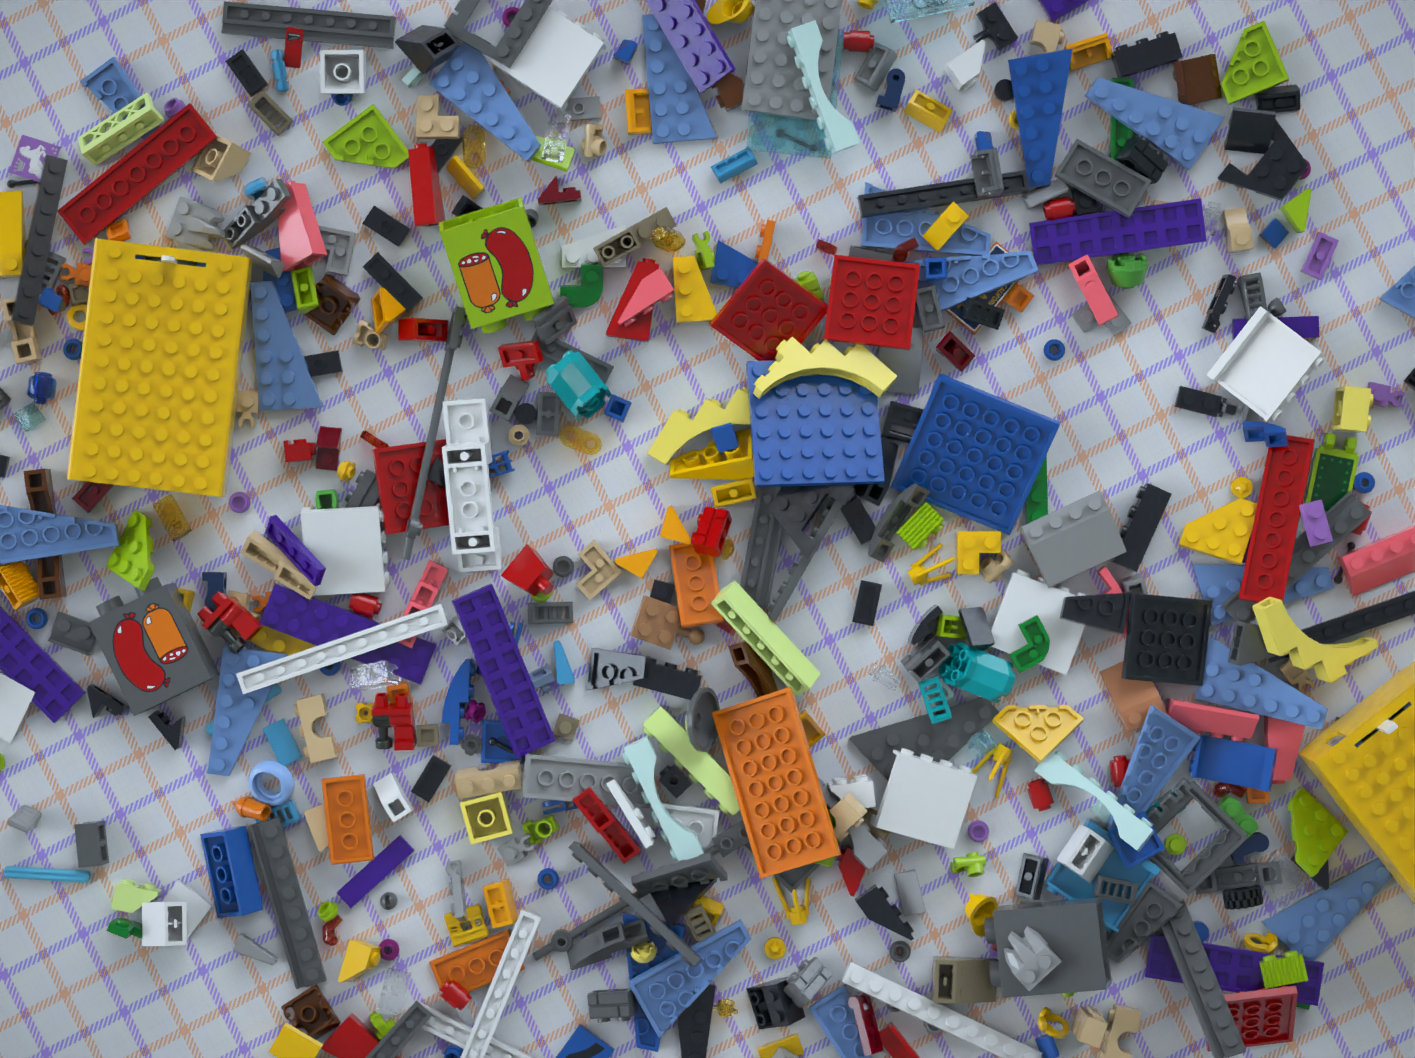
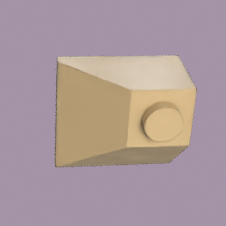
(221, 160)

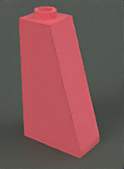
(298, 230)
(1287, 739)

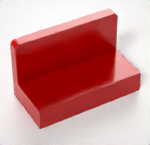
(896, 1043)

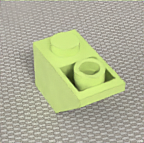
(130, 896)

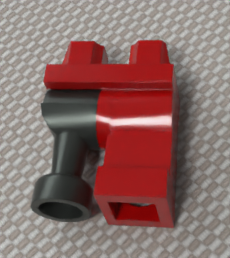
(228, 615)
(396, 715)

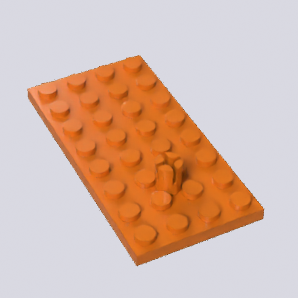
(776, 783)

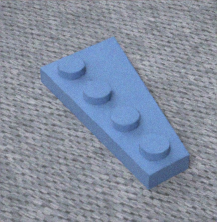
(114, 87)

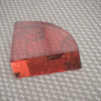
(826, 247)
(373, 440)

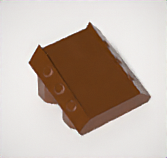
(1197, 80)
(335, 304)
(311, 1013)

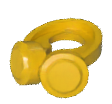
(80, 307)
(1269, 946)
(1045, 1016)

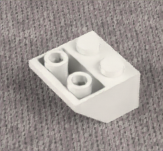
(860, 787)
(1085, 853)
(164, 923)

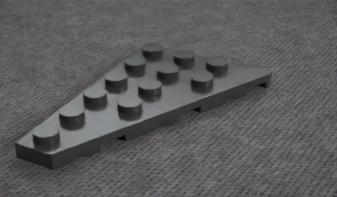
(920, 736)

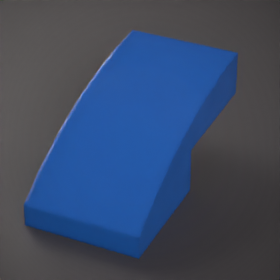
(1260, 431)

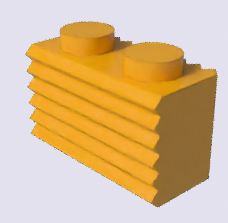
(18, 584)

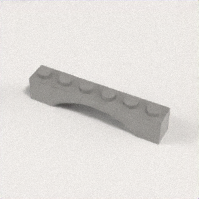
(864, 845)

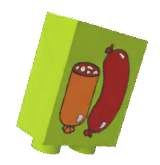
(496, 265)

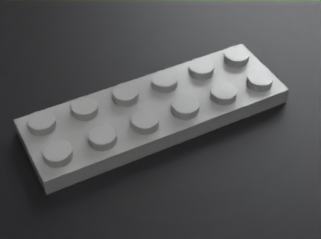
(567, 777)

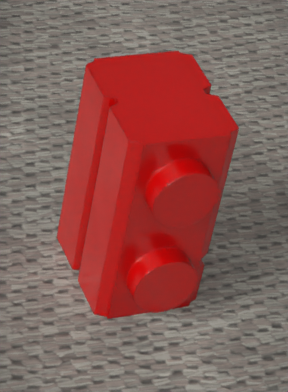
(711, 531)

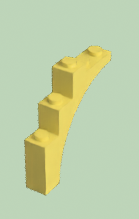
(824, 359)
(681, 429)
(1284, 637)

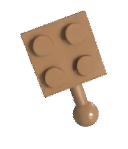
(659, 624)

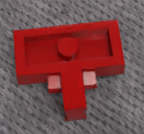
(522, 356)

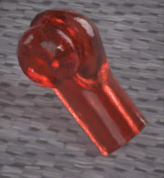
(903, 249)
(63, 292)
(1225, 788)
(328, 931)

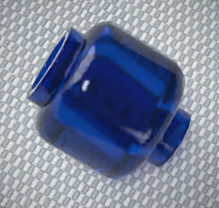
(41, 387)

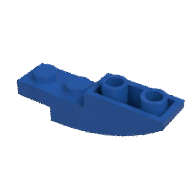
(459, 691)

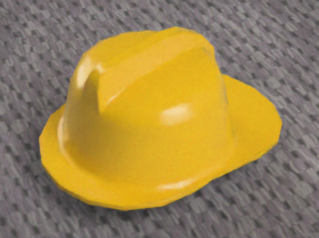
(730, 10)
(978, 909)

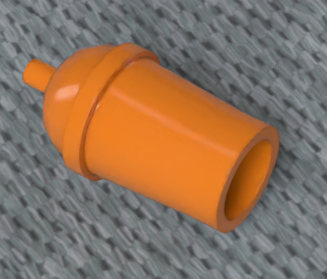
(252, 808)

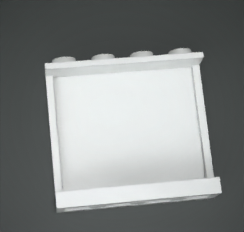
(555, 58)
(1266, 365)
(349, 547)
(1030, 598)
(925, 798)

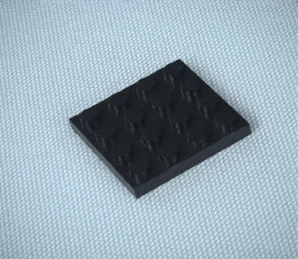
(1166, 639)

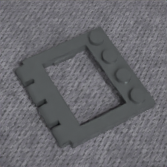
(514, 37)
(1213, 854)

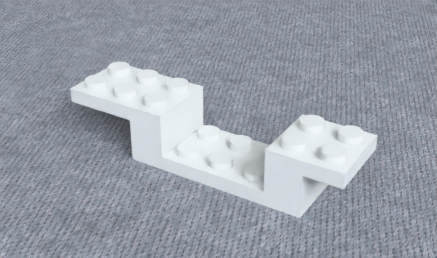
(468, 485)

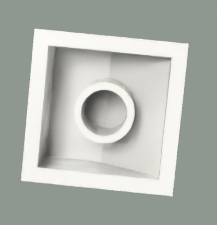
(966, 67)
(342, 71)

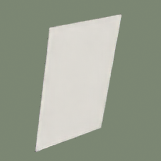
(13, 706)

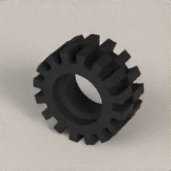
(1242, 897)

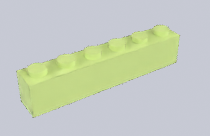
(765, 638)
(701, 765)

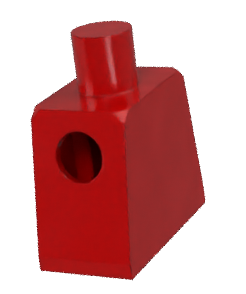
(529, 572)

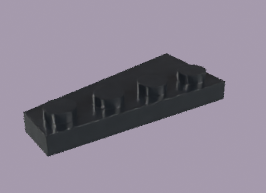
(695, 1025)

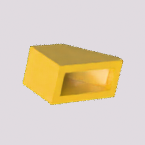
(945, 226)
(358, 960)

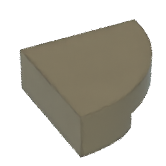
(78, 294)

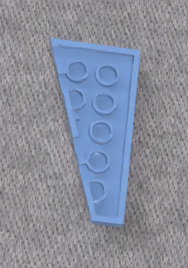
(477, 91)
(1222, 581)
(1255, 690)
(234, 710)
(1155, 759)
(1323, 915)
(675, 985)

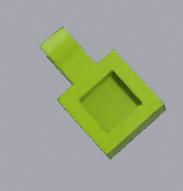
(704, 256)

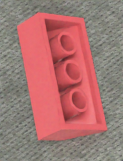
(1379, 561)
(1213, 719)

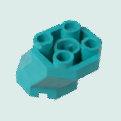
(577, 385)
(977, 672)

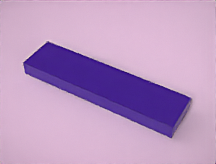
(1304, 325)
(295, 550)
(375, 871)

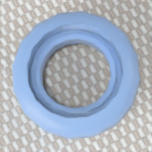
(261, 793)

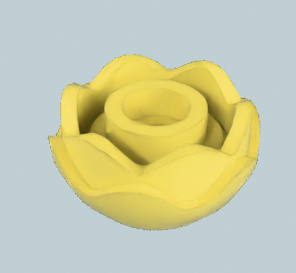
(644, 952)

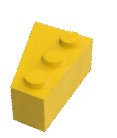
(691, 294)

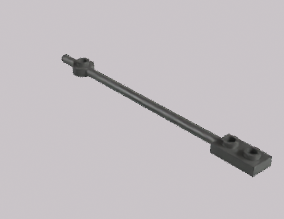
(453, 342)
(725, 843)

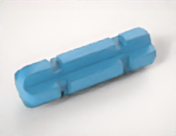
(279, 70)

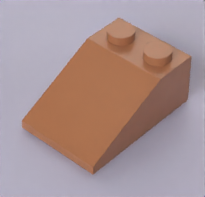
(1130, 697)

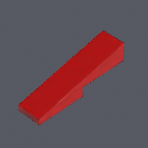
(607, 825)

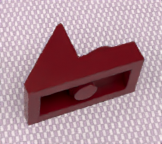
(552, 195)
(955, 351)
(328, 448)

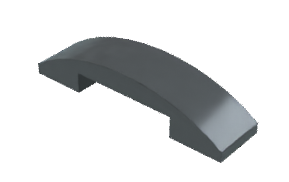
(880, 543)
(1241, 876)

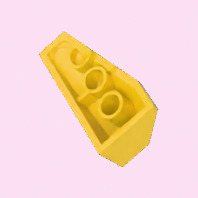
(12, 233)
(711, 464)

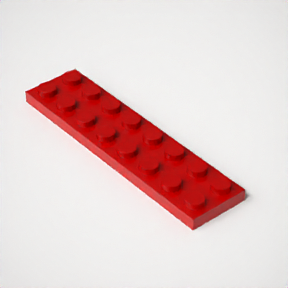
(137, 174)
(1276, 520)

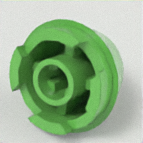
(1127, 270)

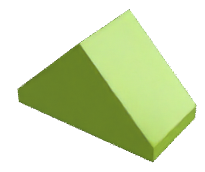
(1297, 210)
(950, 627)

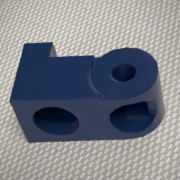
(895, 82)
(216, 582)
(1256, 842)

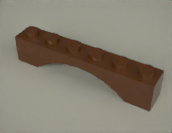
(731, 87)
(41, 498)
(753, 668)

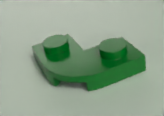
(590, 288)
(1037, 646)
(125, 928)

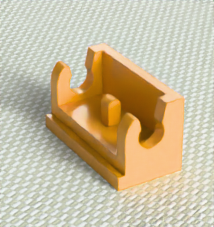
(1090, 51)
(638, 111)
(500, 903)

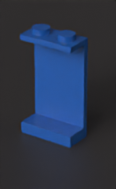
(1234, 762)

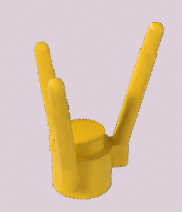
(919, 574)
(1002, 756)
(797, 913)

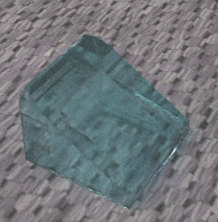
(29, 417)

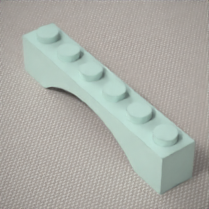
(838, 130)
(1130, 828)
(682, 839)

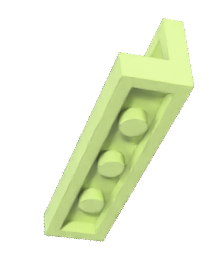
(120, 132)

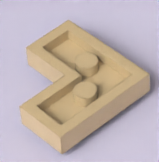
(430, 123)
(602, 568)

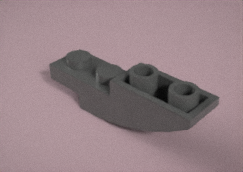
(257, 217)
(605, 941)

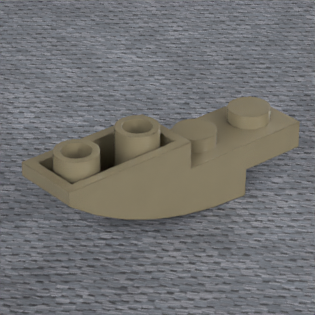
(632, 237)

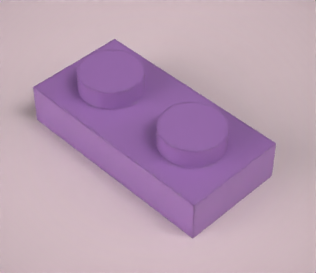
(1319, 256)
(1315, 523)

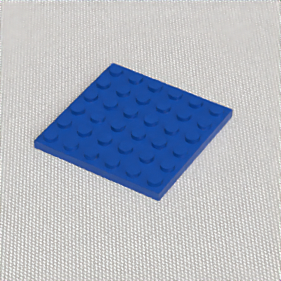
(814, 431)
(976, 453)

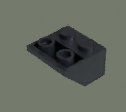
(428, 46)
(772, 1005)

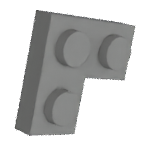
(341, 249)
(1085, 318)

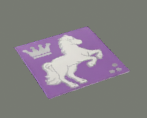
(30, 157)

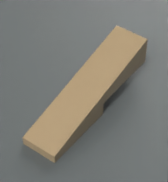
(270, 557)

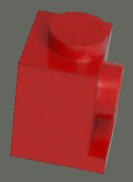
(299, 450)

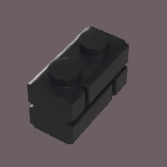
(1142, 158)

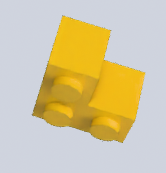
(969, 546)

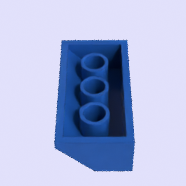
(231, 872)

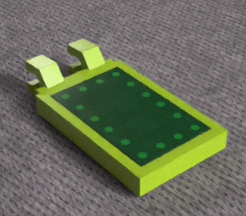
(1332, 471)

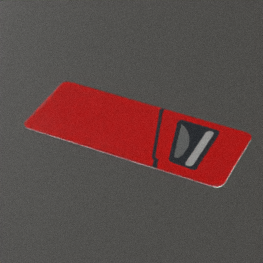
(293, 47)

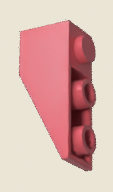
(1093, 290)
(649, 292)

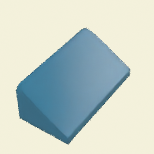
(282, 742)

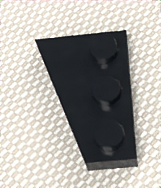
(677, 901)

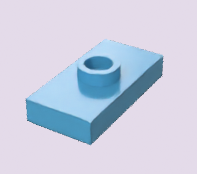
(734, 165)

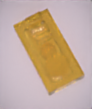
(172, 517)

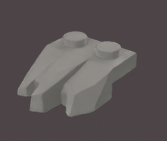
(195, 224)
(1030, 957)

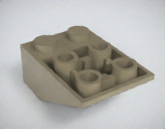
(962, 980)

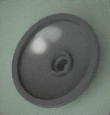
(700, 721)

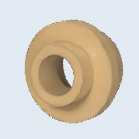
(511, 435)

